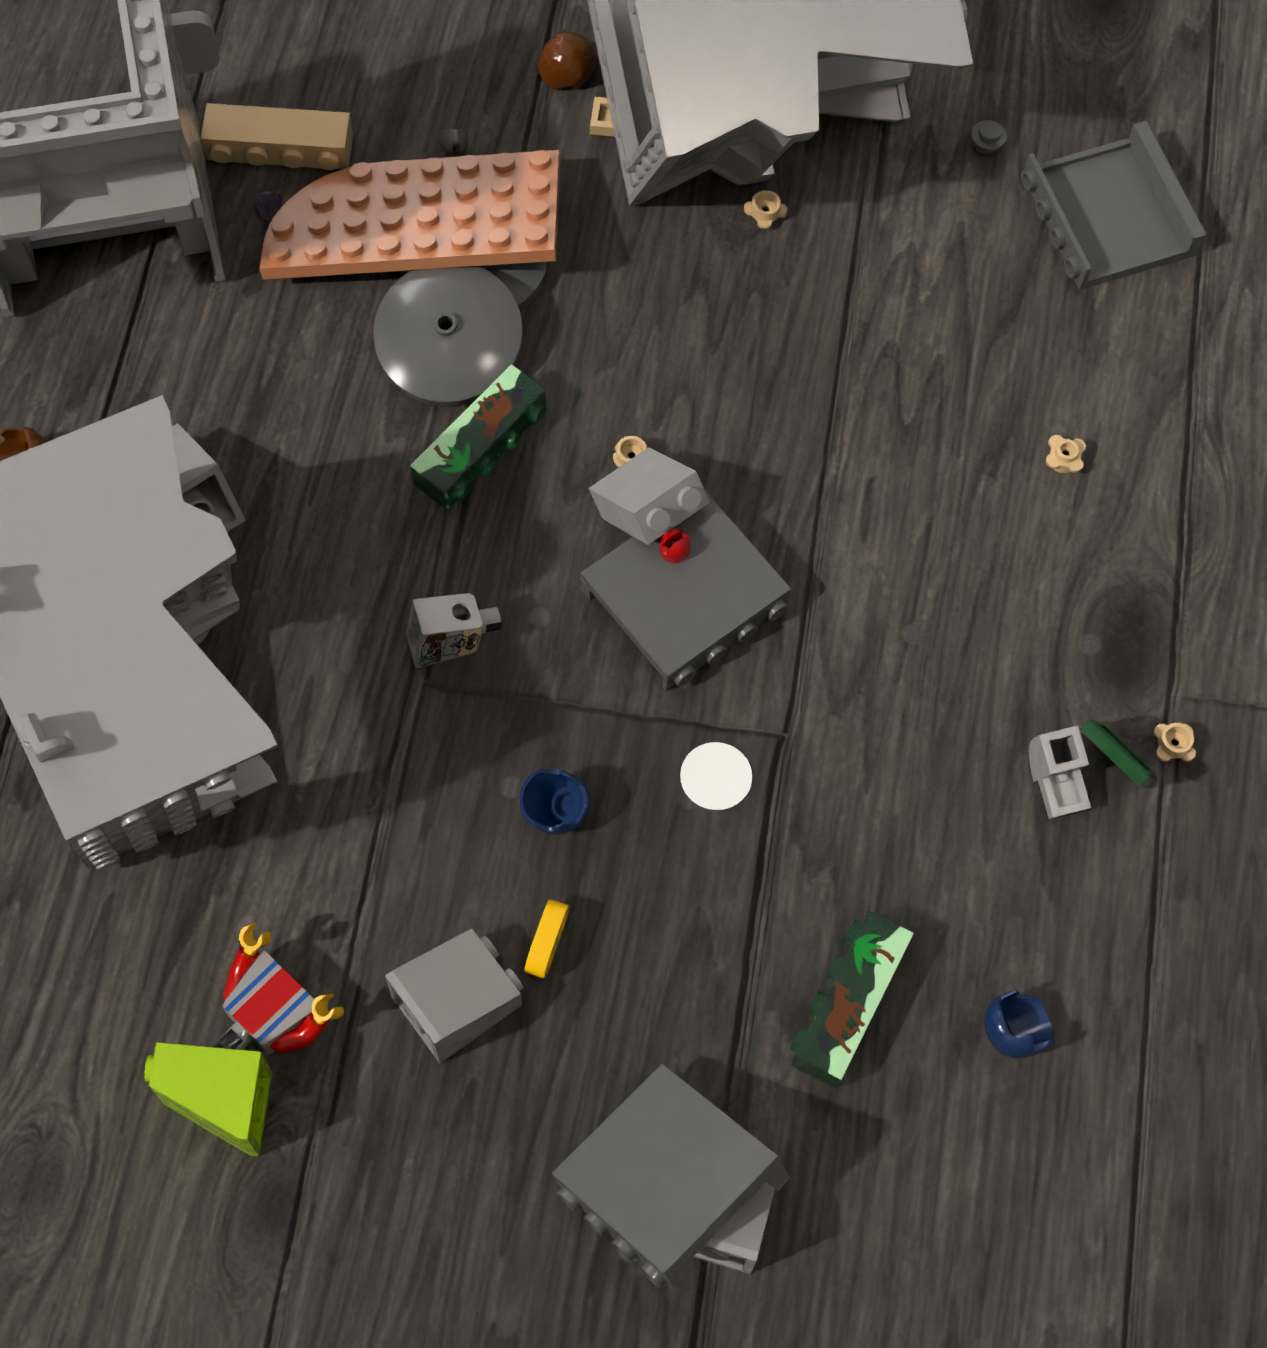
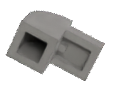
(1056, 766)

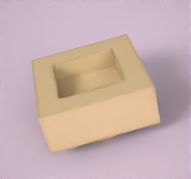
(601, 119)

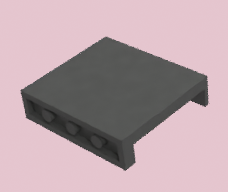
(1114, 209)
(690, 608)
(665, 1175)

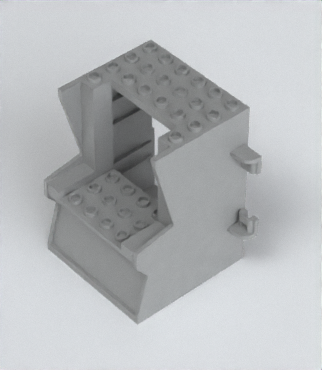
(747, 78)
(114, 158)
(99, 632)

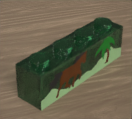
(479, 437)
(851, 1000)

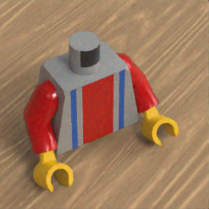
(269, 1002)

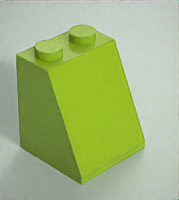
(215, 1089)

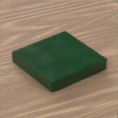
(1119, 753)

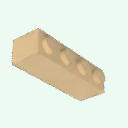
(277, 136)

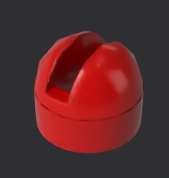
(679, 550)

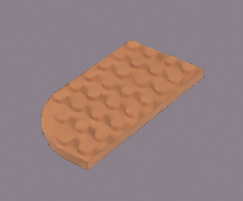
(419, 216)

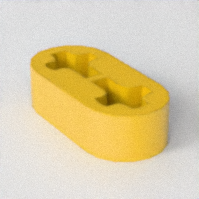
(546, 939)

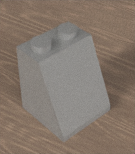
(203, 481)
(455, 992)
(740, 1238)

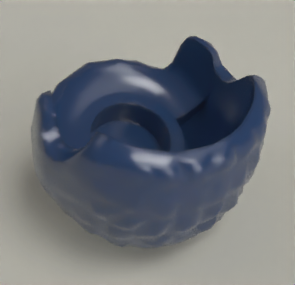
(554, 801)
(1018, 1025)

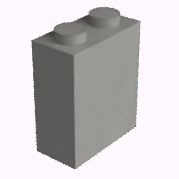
(649, 495)

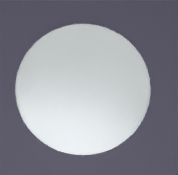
(716, 776)

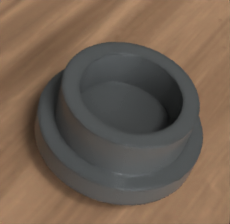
(988, 137)

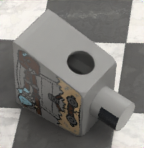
(447, 627)

